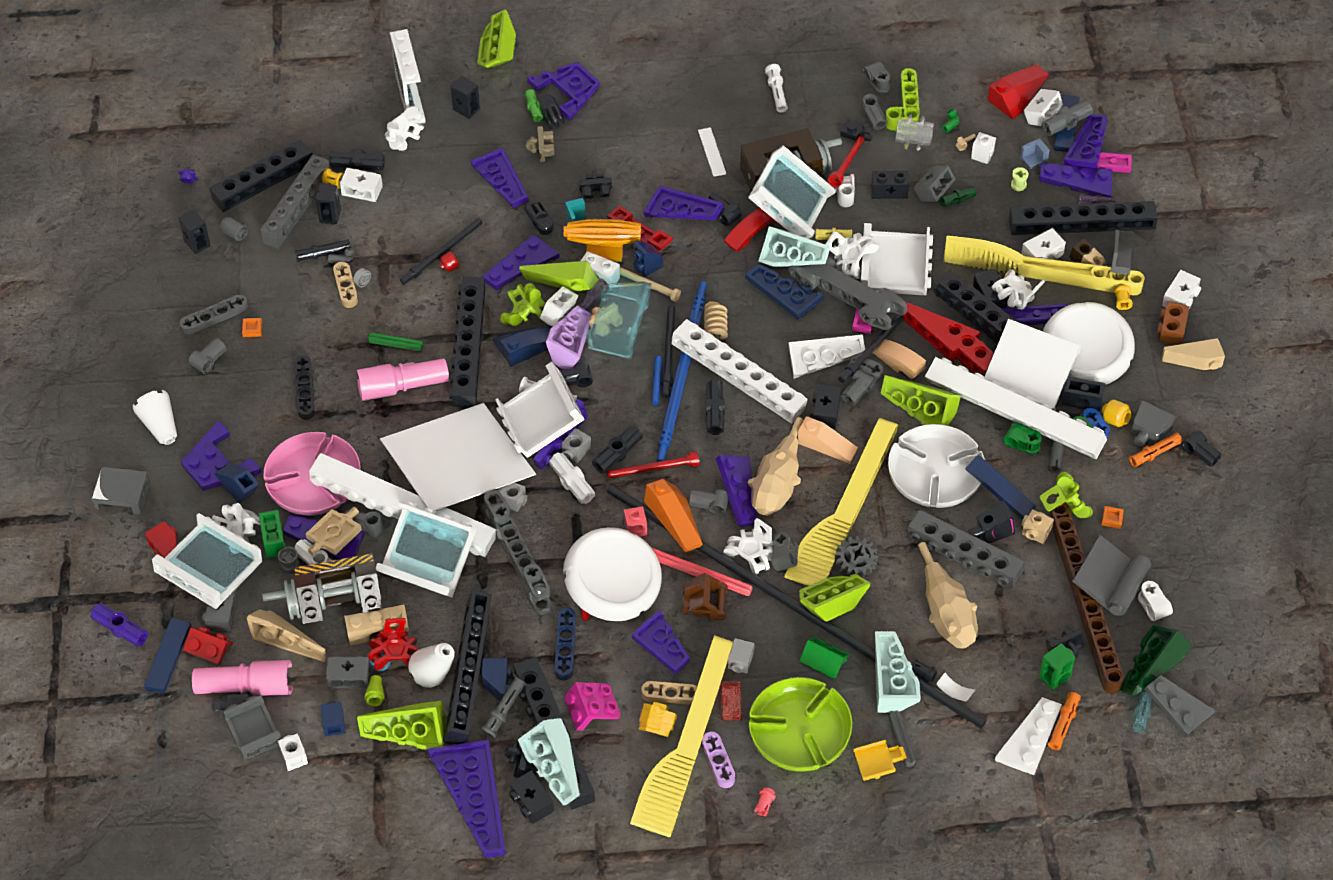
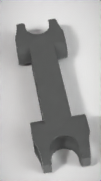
(871, 304)
(531, 576)

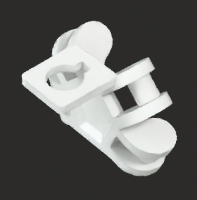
(399, 131)
(850, 252)
(1016, 286)
(242, 524)
(753, 545)

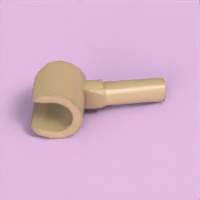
(962, 142)

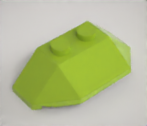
(497, 41)
(833, 595)

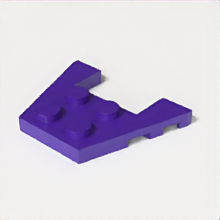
(573, 82)
(207, 459)

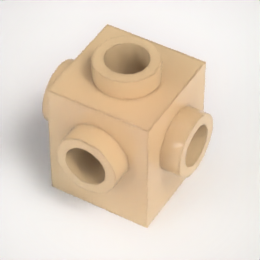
(1037, 526)

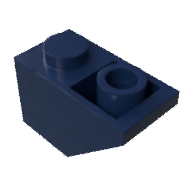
(646, 258)
(237, 481)
(495, 676)

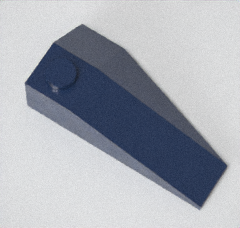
(522, 344)

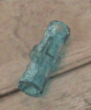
(1141, 720)

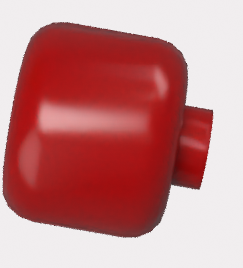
(449, 262)

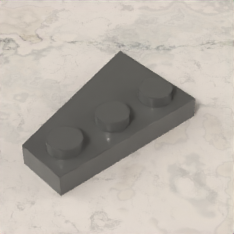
(1178, 705)

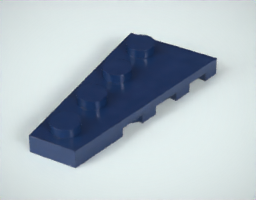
(783, 291)

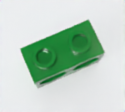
(271, 532)
(1057, 666)

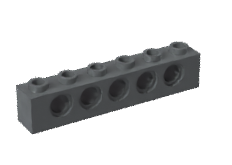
(294, 203)
(975, 549)

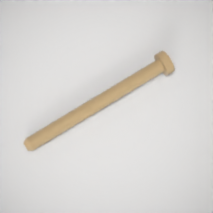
(674, 294)

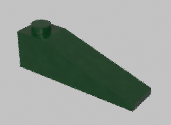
(1159, 653)

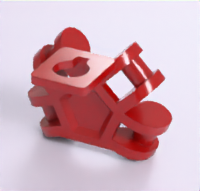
(393, 643)

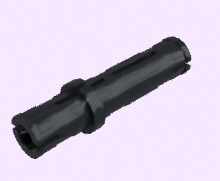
(323, 250)

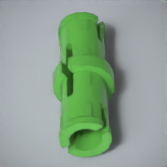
(533, 105)

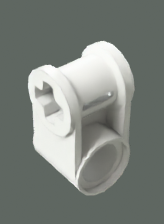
(846, 191)
(1154, 601)

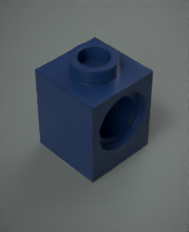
(333, 719)

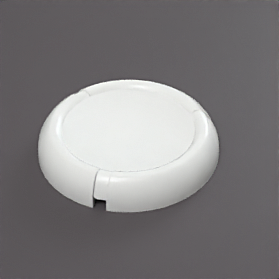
(1103, 338)
(931, 465)
(612, 574)

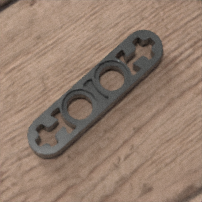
(215, 317)

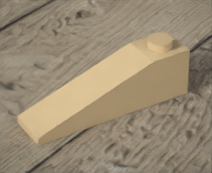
(275, 631)

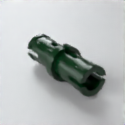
(957, 196)

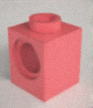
(635, 521)

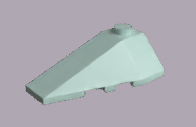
(790, 249)
(895, 681)
(551, 753)

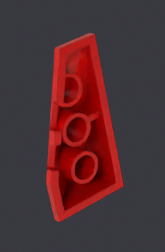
(1015, 91)

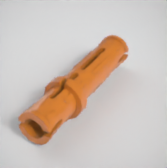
(1155, 450)
(1067, 713)

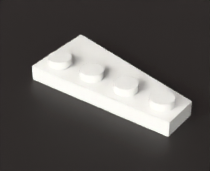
(822, 353)
(1030, 739)

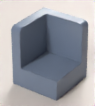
(1034, 153)

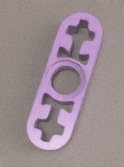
(719, 751)

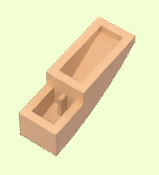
(900, 358)

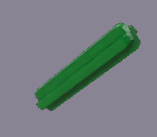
(394, 341)

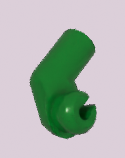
(953, 121)

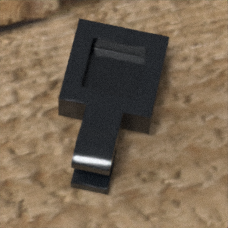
(854, 129)
(231, 699)

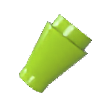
(374, 694)

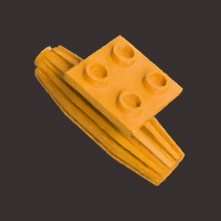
(604, 236)

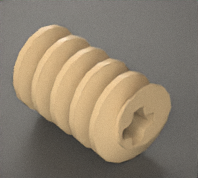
(716, 320)

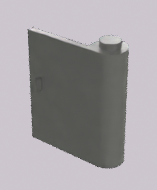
(1111, 576)

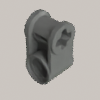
(877, 77)
(784, 552)

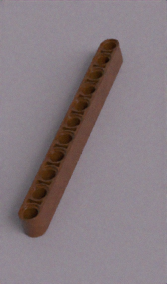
(1093, 620)

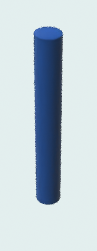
(656, 380)

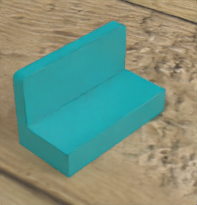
(575, 210)

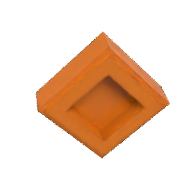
(252, 327)
(1112, 517)

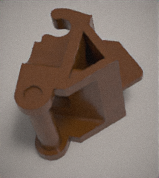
(698, 597)

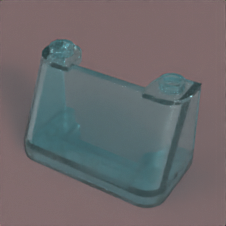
(619, 318)

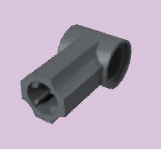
(873, 112)
(204, 359)
(859, 385)
(714, 501)
(369, 522)

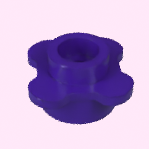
(187, 176)

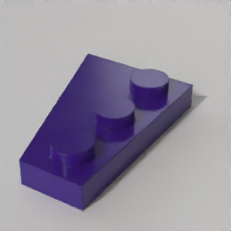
(660, 642)

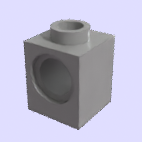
(576, 445)
(519, 496)
(741, 656)

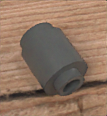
(233, 228)

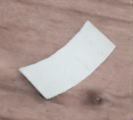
(953, 689)

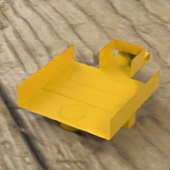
(877, 760)

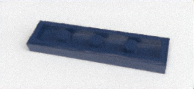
(1065, 137)
(1000, 487)
(167, 655)

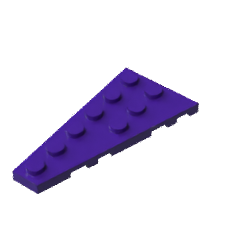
(471, 783)

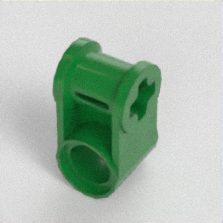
(1021, 437)

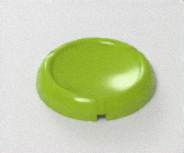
(800, 724)

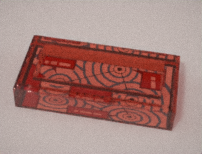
(731, 701)

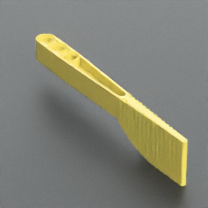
(1001, 258)
(819, 546)
(668, 780)

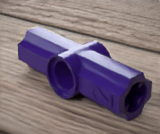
(127, 629)

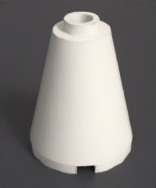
(156, 414)
(431, 664)

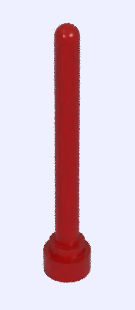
(836, 177)
(691, 460)

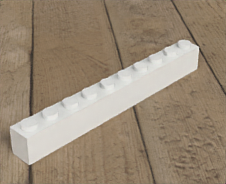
(1017, 408)
(386, 497)

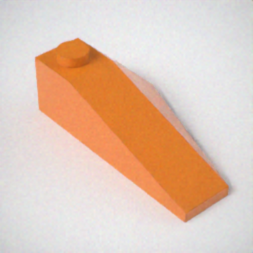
(673, 512)

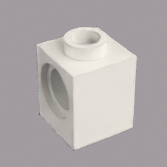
(983, 148)
(296, 758)

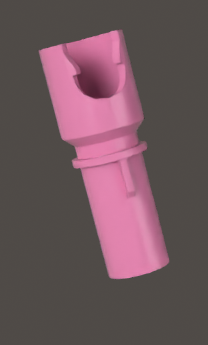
(387, 380)
(258, 678)

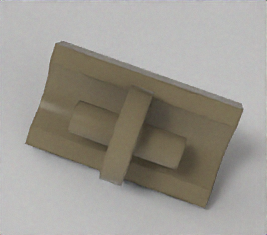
(538, 144)

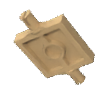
(333, 531)

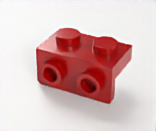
(207, 645)

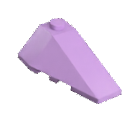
(568, 337)

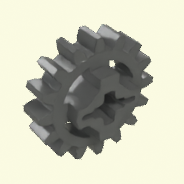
(849, 550)

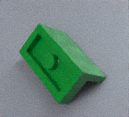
(823, 657)

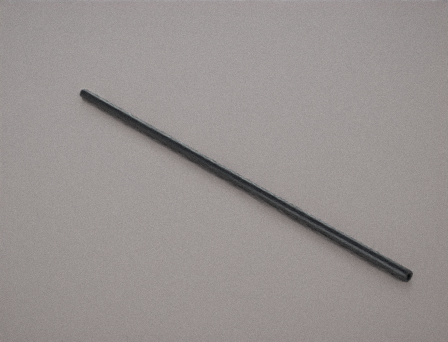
(802, 610)

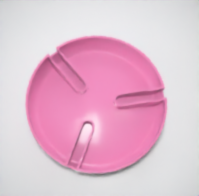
(289, 477)

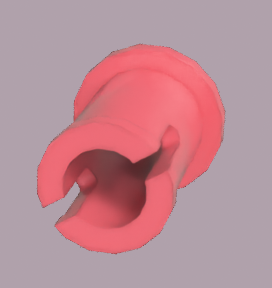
(766, 797)

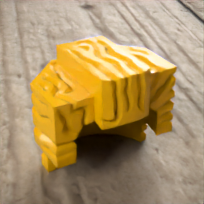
(657, 719)

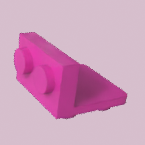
(591, 702)

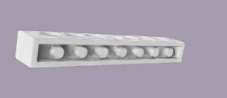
(739, 371)

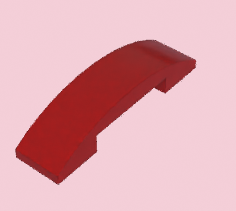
(752, 224)
(657, 239)

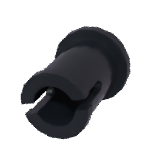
(924, 671)

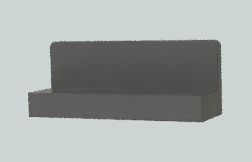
(1121, 256)

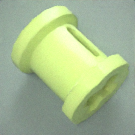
(1019, 179)

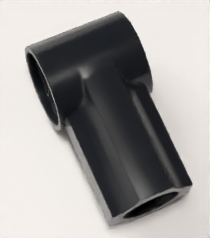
(729, 212)
(579, 375)
(1197, 444)

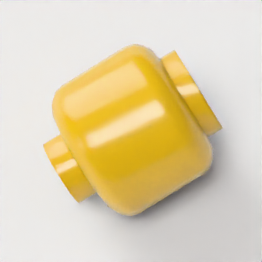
(1116, 413)

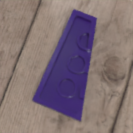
(1088, 143)
(501, 176)
(1078, 178)
(681, 205)
(530, 252)
(546, 453)
(735, 476)
(297, 527)

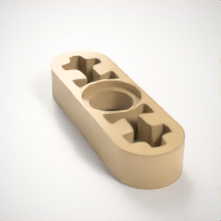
(345, 290)
(656, 686)

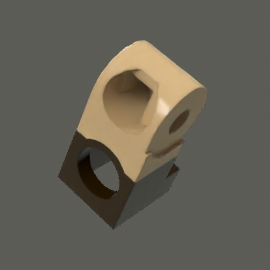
(1086, 254)

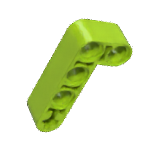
(909, 100)

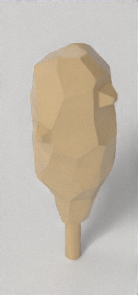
(777, 475)
(948, 604)

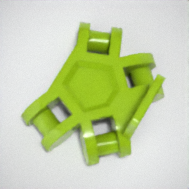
(530, 302)
(1067, 493)

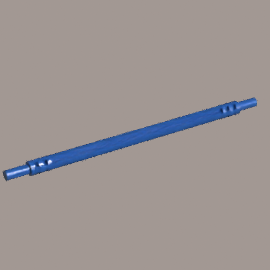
(680, 378)

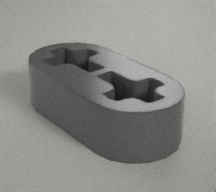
(870, 366)

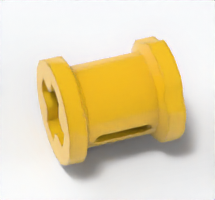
(328, 176)
(1123, 297)

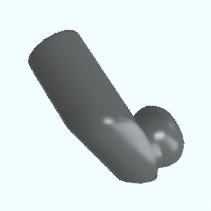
(347, 257)

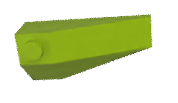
(921, 401)
(412, 725)

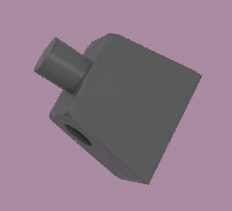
(1151, 424)

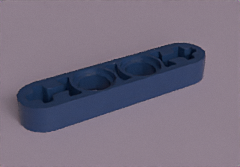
(562, 643)

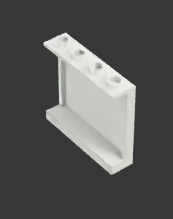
(899, 262)
(1032, 362)
(540, 413)

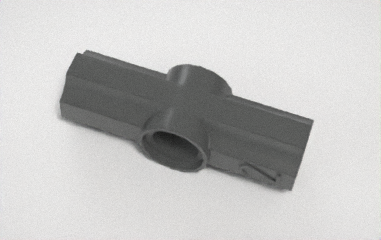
(1067, 117)

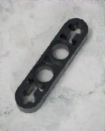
(304, 387)

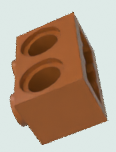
(1173, 324)

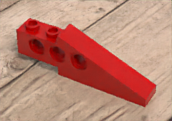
(950, 338)

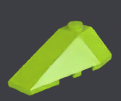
(571, 275)

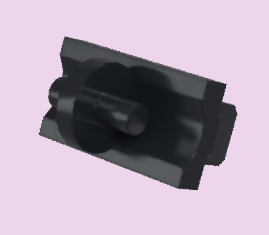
(595, 182)
(1070, 639)
(522, 765)

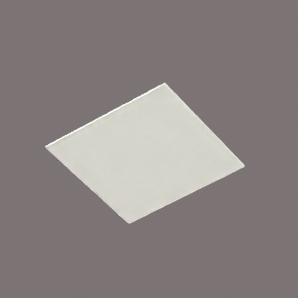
(457, 457)

